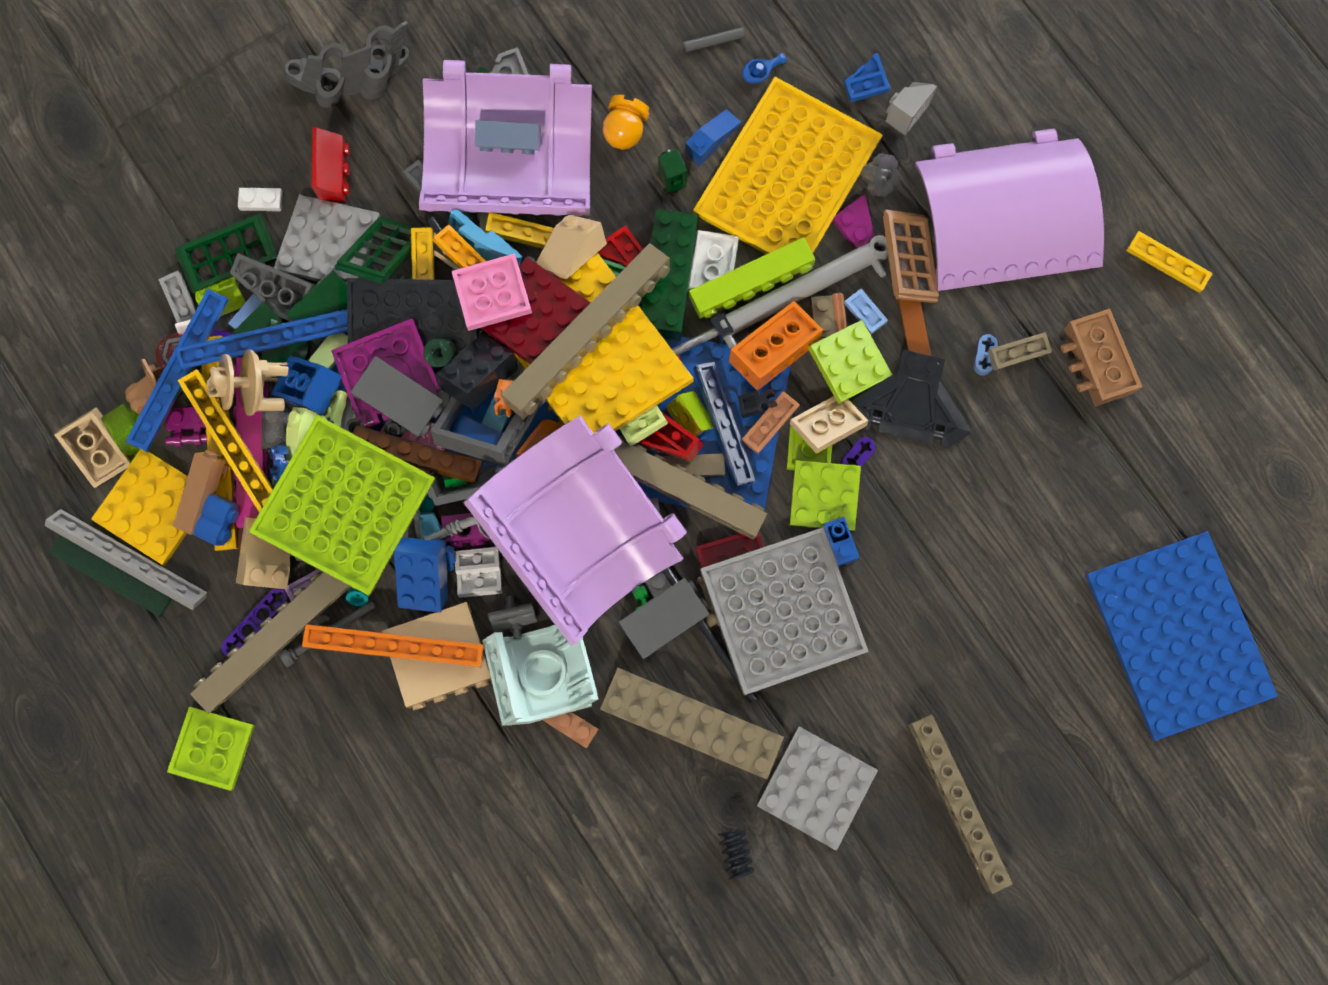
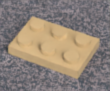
(828, 423)

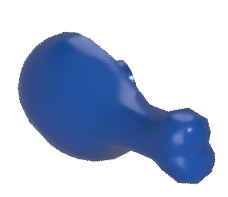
(759, 69)

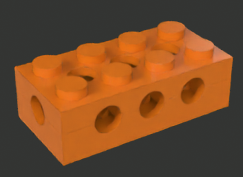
(775, 345)

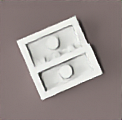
(478, 572)

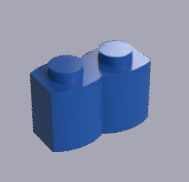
(216, 520)

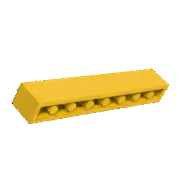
(227, 438)

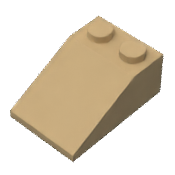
(571, 245)
(93, 448)
(261, 562)

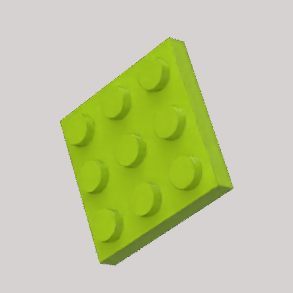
(850, 361)
(824, 493)
(211, 748)

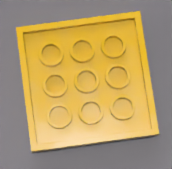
(145, 507)

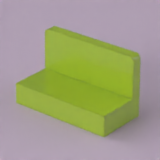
(228, 288)
(690, 413)

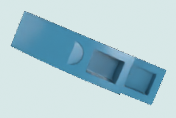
(488, 245)

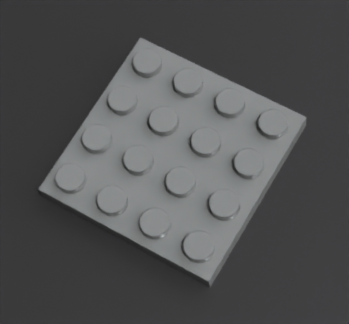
(320, 236)
(817, 788)

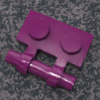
(183, 420)

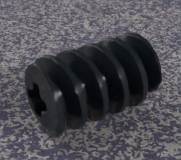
(736, 853)

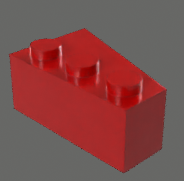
(673, 441)

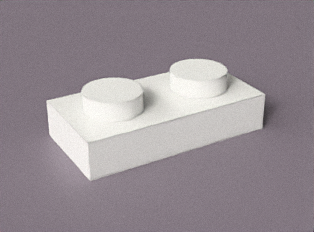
(260, 199)

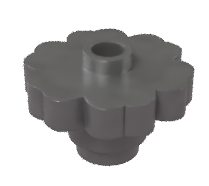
(881, 174)

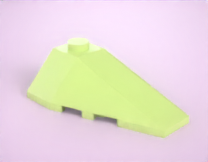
(298, 425)

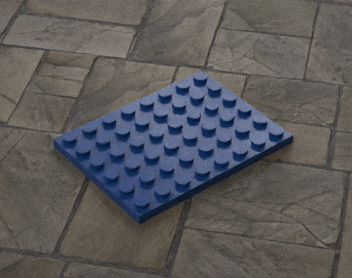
(1181, 636)

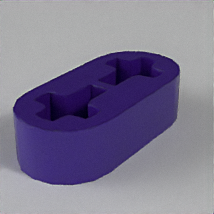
(856, 448)

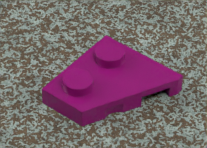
(855, 223)

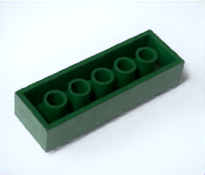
(666, 304)

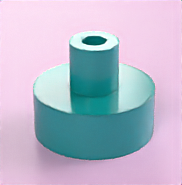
(356, 597)

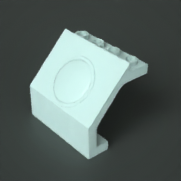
(538, 675)

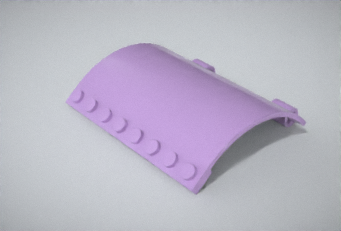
(497, 182)
(1013, 210)
(575, 525)

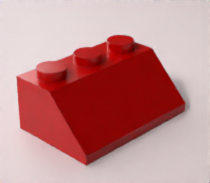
(330, 166)

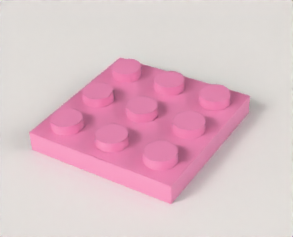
(491, 292)

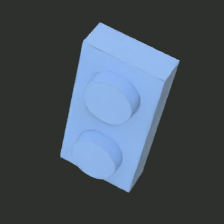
(865, 310)

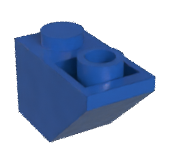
(841, 542)

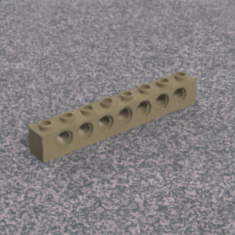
(960, 804)

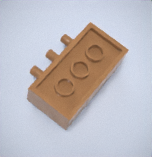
(1101, 358)

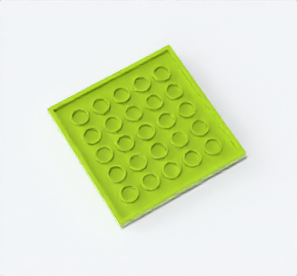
(342, 505)

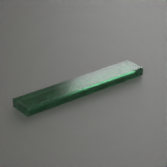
(110, 575)

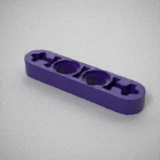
(252, 618)

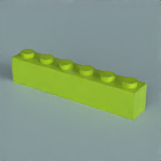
(752, 278)

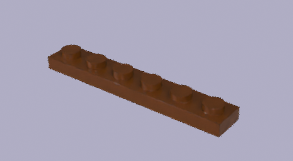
(423, 455)

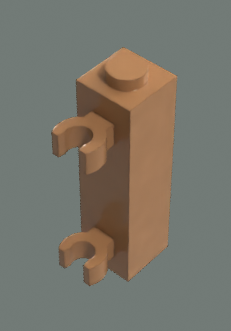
(200, 483)

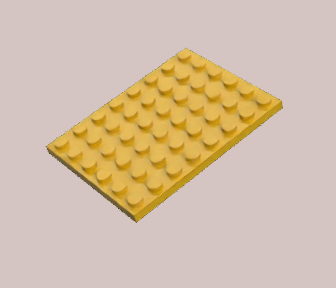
(787, 171)
(624, 373)

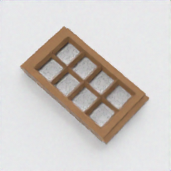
(910, 256)

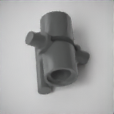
(513, 617)

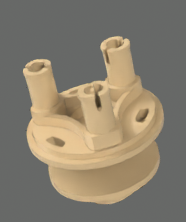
(250, 382)

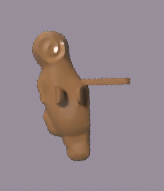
(139, 392)

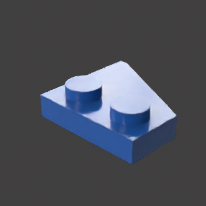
(867, 81)

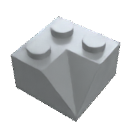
(909, 105)

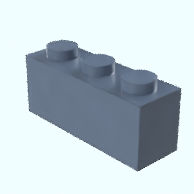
(507, 136)

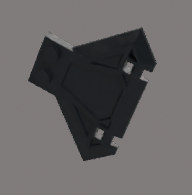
(914, 403)

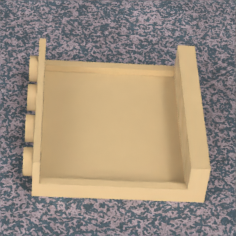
(431, 680)

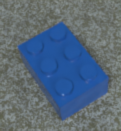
(307, 385)
(421, 574)

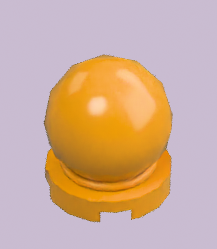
(624, 123)

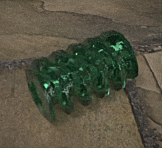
(432, 354)

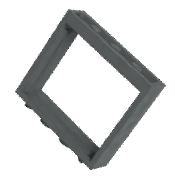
(497, 453)

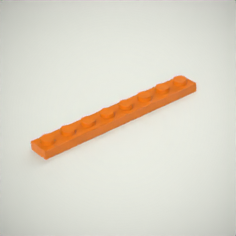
(393, 646)

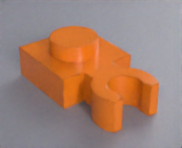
(501, 387)

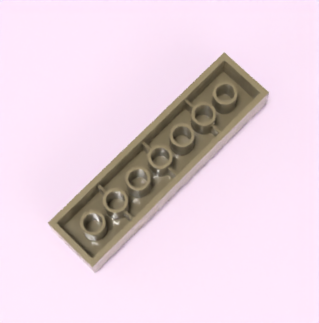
(692, 723)

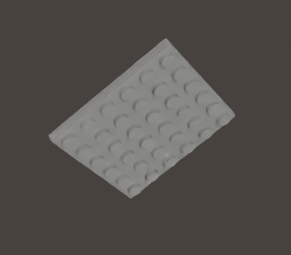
(783, 611)

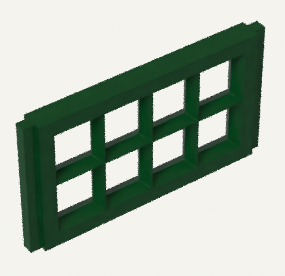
(346, 266)
(190, 269)

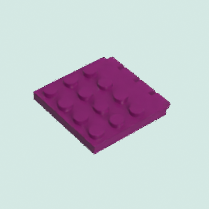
(396, 346)

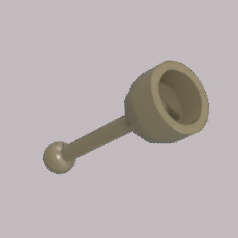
(711, 618)

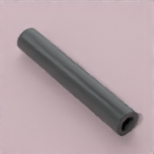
(714, 39)

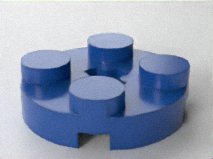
(278, 463)

